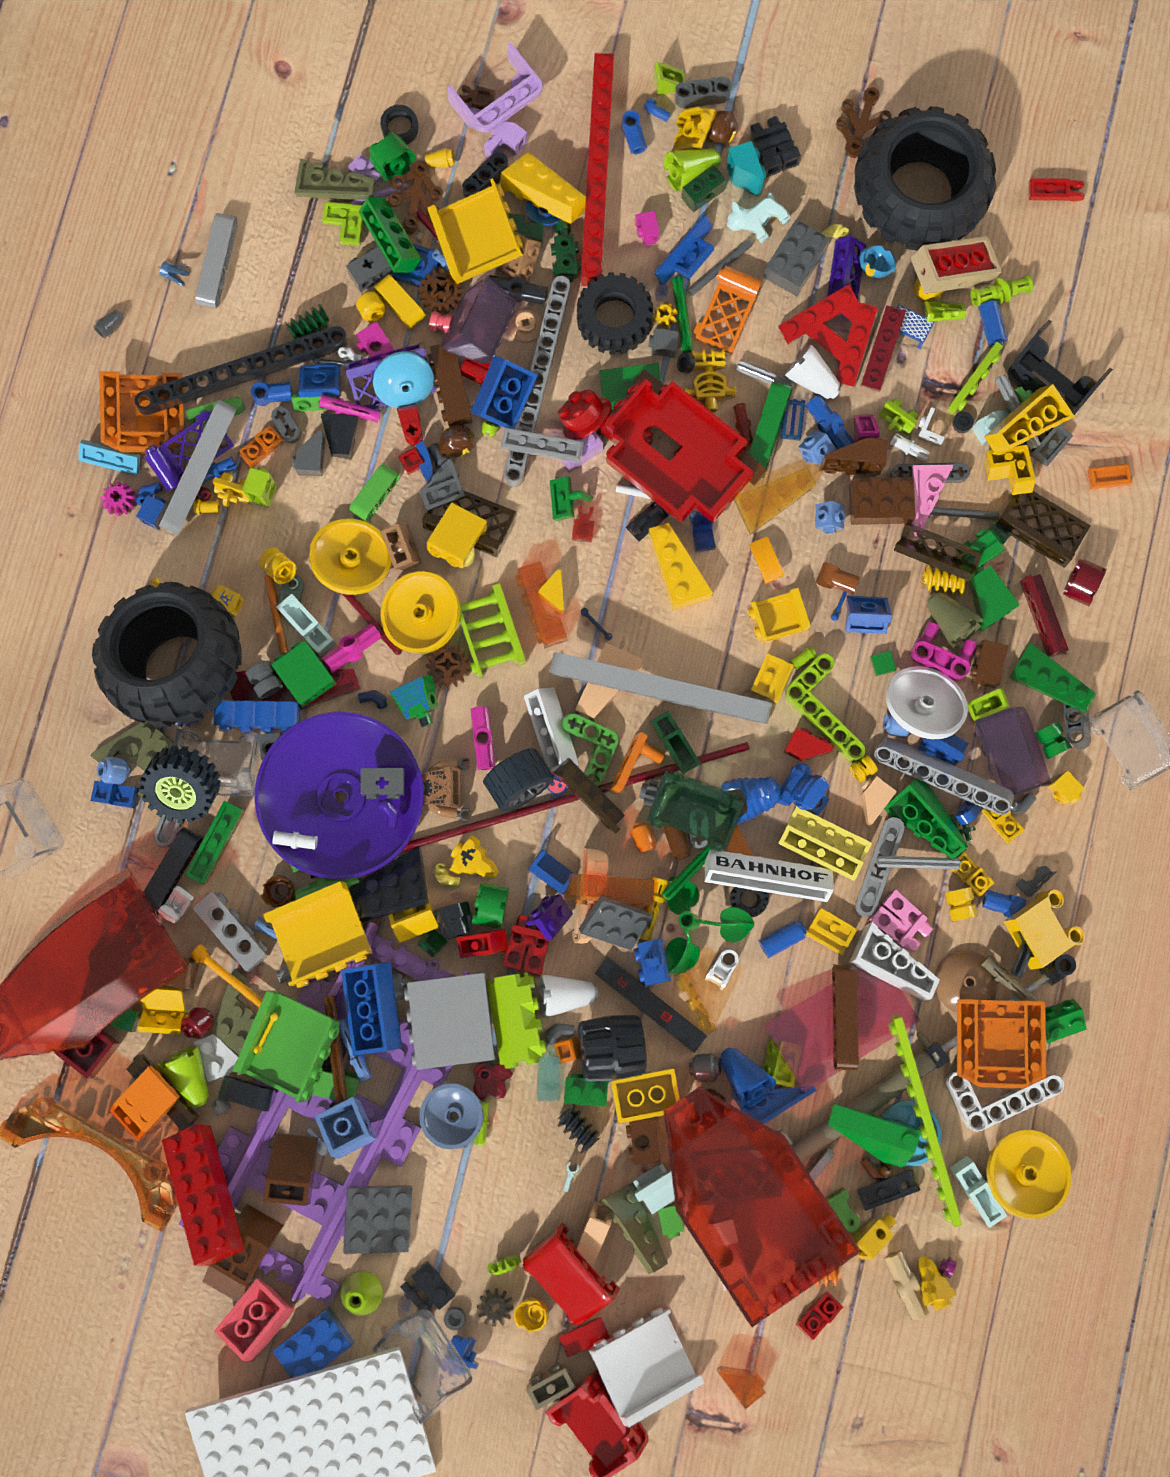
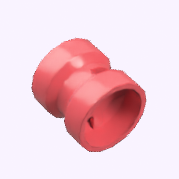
(439, 322)

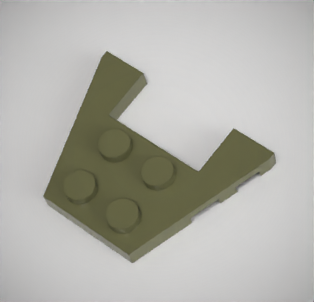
(137, 744)
(233, 1017)

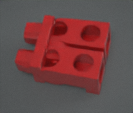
(523, 940)

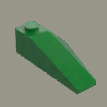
(925, 815)
(880, 1136)

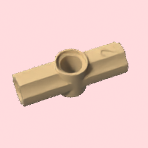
(906, 1285)

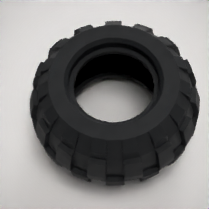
(936, 140)
(144, 624)

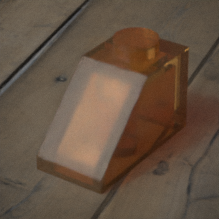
(743, 1384)

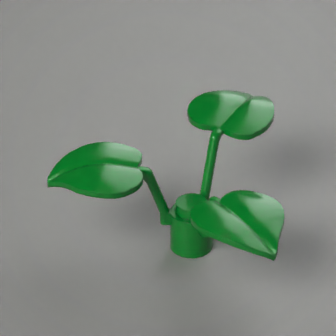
(680, 952)

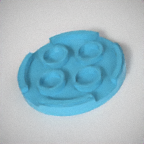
(903, 1112)

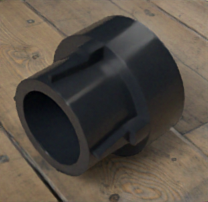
(454, 920)

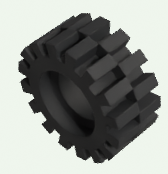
(757, 909)

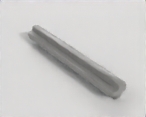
(1013, 402)
(918, 862)

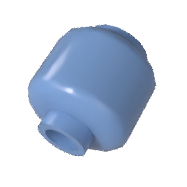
(893, 728)
(113, 770)

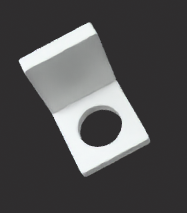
(924, 434)

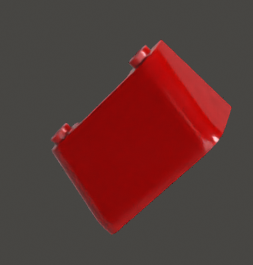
(569, 1277)
(598, 1427)

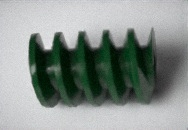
(309, 323)

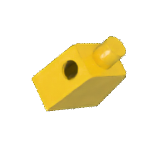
(868, 1241)

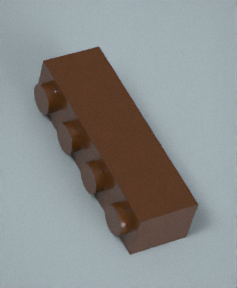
(451, 386)

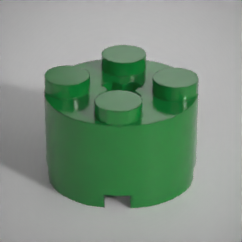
(391, 156)
(490, 905)

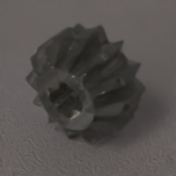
(498, 1314)

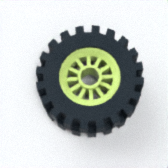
(180, 784)

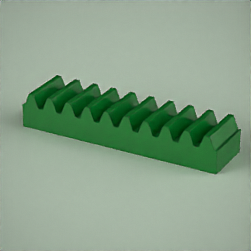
(214, 843)

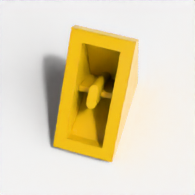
(552, 592)

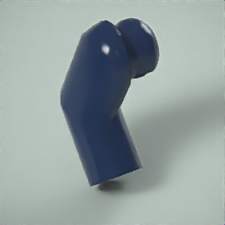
(374, 696)

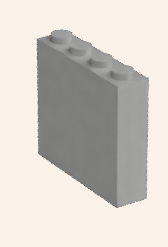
(449, 1021)

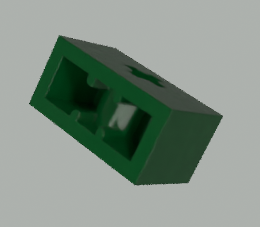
(703, 188)

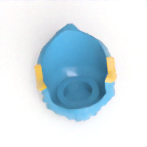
(877, 261)

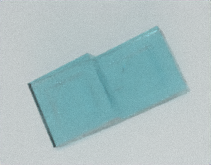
(548, 1079)

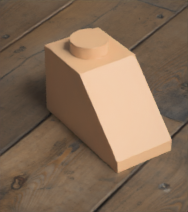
(875, 798)

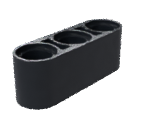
(488, 169)
(246, 1093)

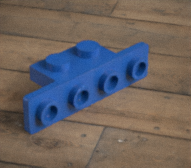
(688, 254)

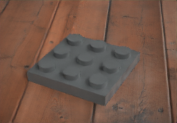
(377, 1219)

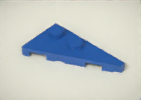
(775, 1103)

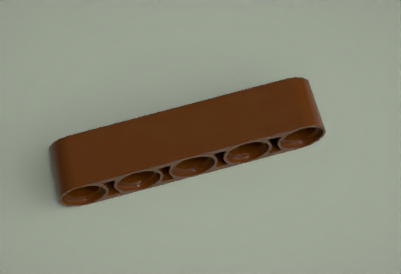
(845, 1017)

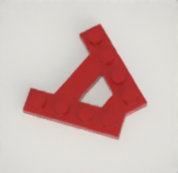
(812, 324)

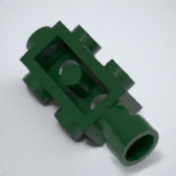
(565, 254)

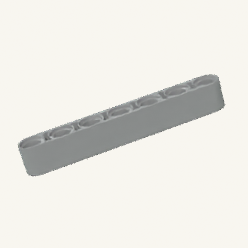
(197, 467)
(954, 775)

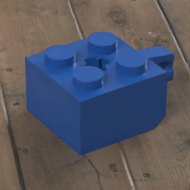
(652, 962)

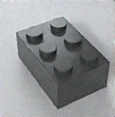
(796, 257)

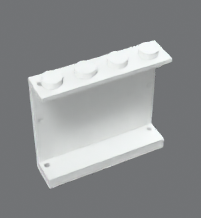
(644, 1367)

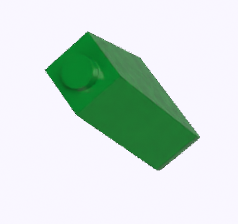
(991, 597)

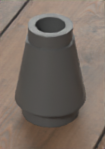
(106, 325)

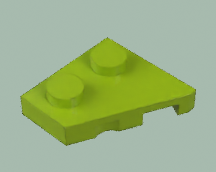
(943, 311)

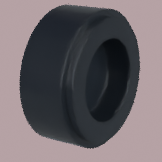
(686, 362)
(963, 422)

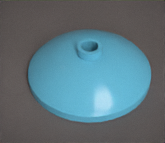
(402, 370)

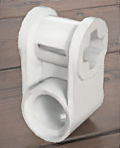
(722, 970)

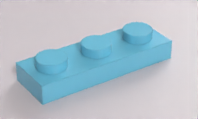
(109, 457)

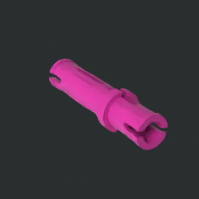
(325, 402)

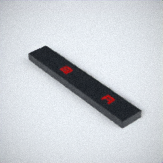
(650, 1004)

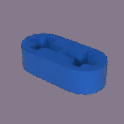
(967, 812)

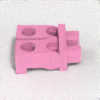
(903, 924)

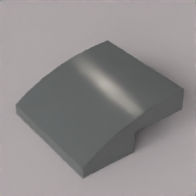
(1050, 445)

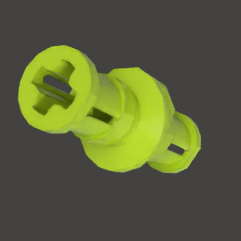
(1001, 290)

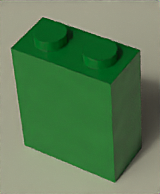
(303, 673)

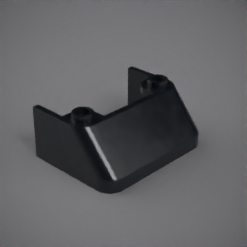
(1034, 372)

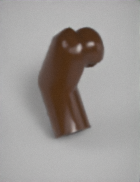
(876, 1170)

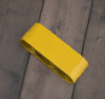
(399, 301)

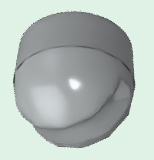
(220, 1106)

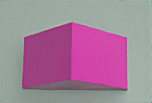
(865, 427)

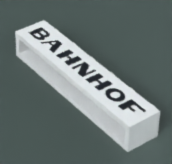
(768, 875)

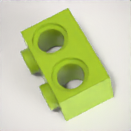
(259, 487)

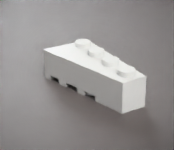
(892, 964)

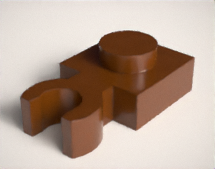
(479, 98)

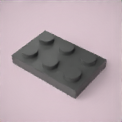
(615, 923)

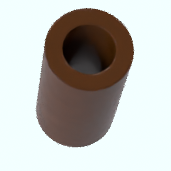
(678, 842)

